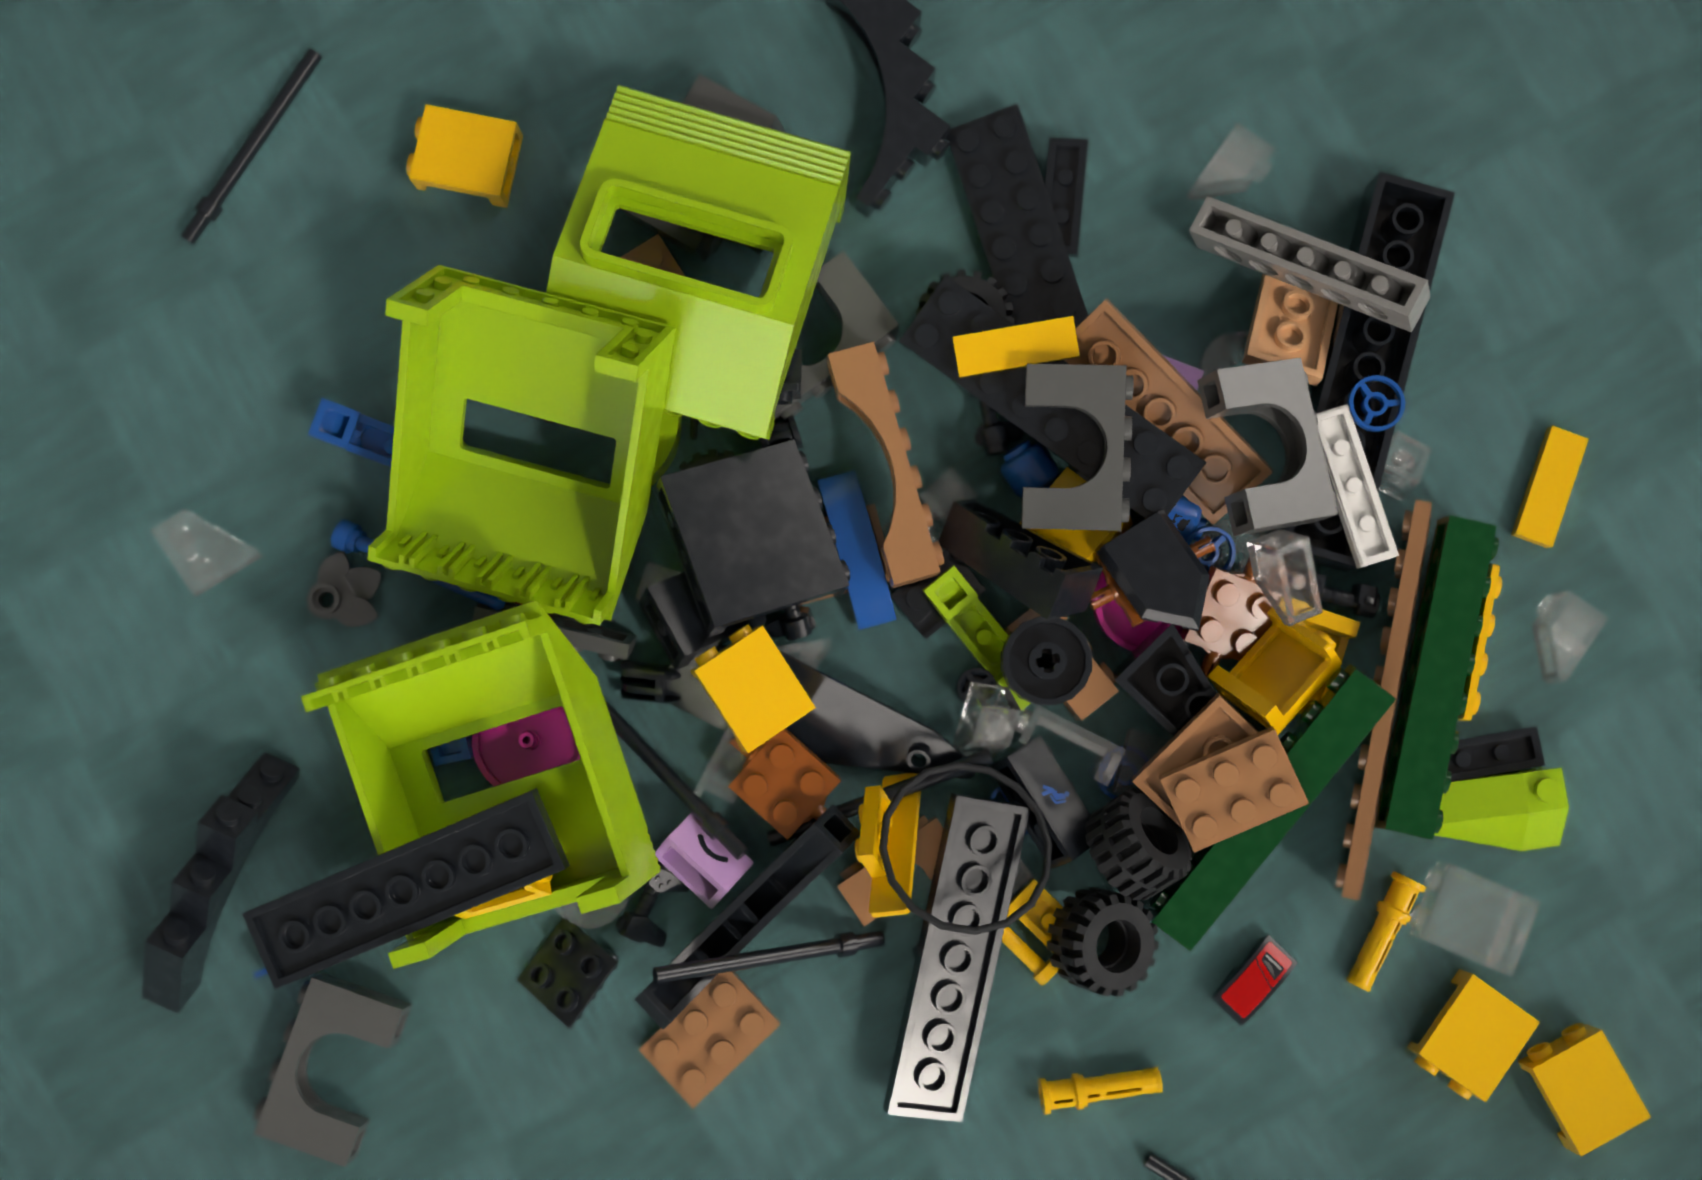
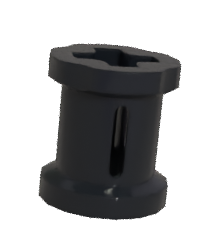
(783, 432)

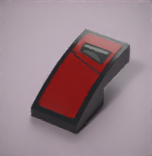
(1254, 980)

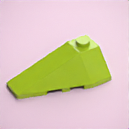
(1507, 809)

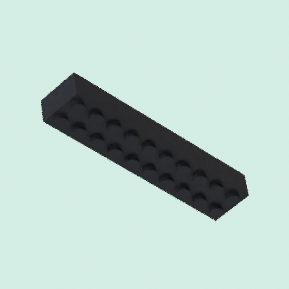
(1404, 228)

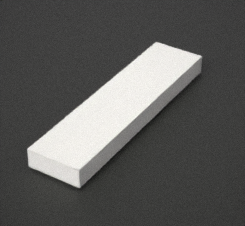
(1355, 489)

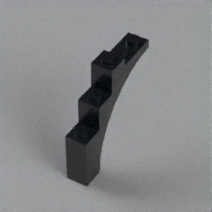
(905, 80)
(199, 892)
(753, 910)

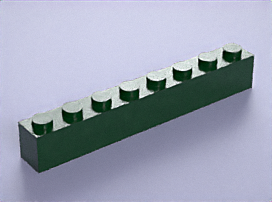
(1437, 677)
(1316, 752)

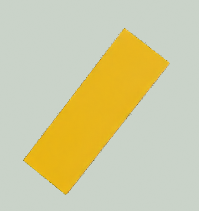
(1016, 346)
(1549, 487)

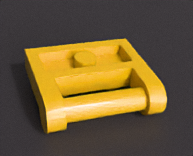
(1037, 921)

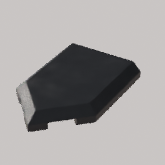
(1158, 572)

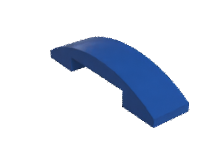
(353, 432)
(858, 548)

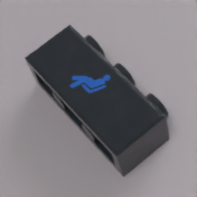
(1053, 793)

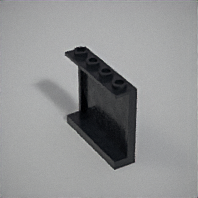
(751, 535)

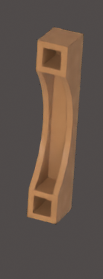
(861, 387)

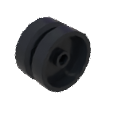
(1069, 656)

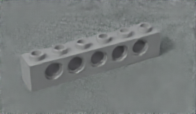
(1311, 264)

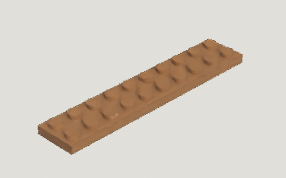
(1394, 646)

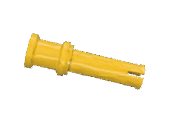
(1392, 914)
(1081, 1090)

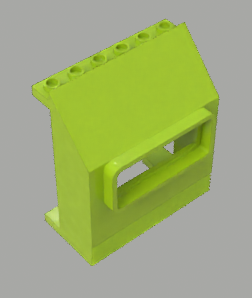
(722, 182)
(498, 518)
(466, 683)

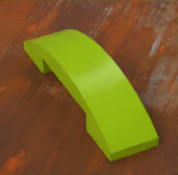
(970, 622)

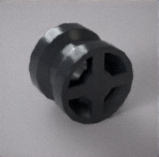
(975, 675)

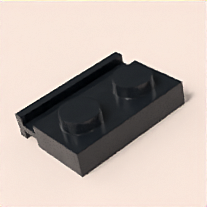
(916, 605)

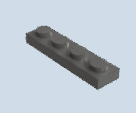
(607, 642)

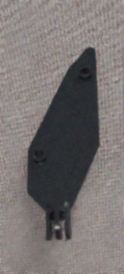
(841, 730)

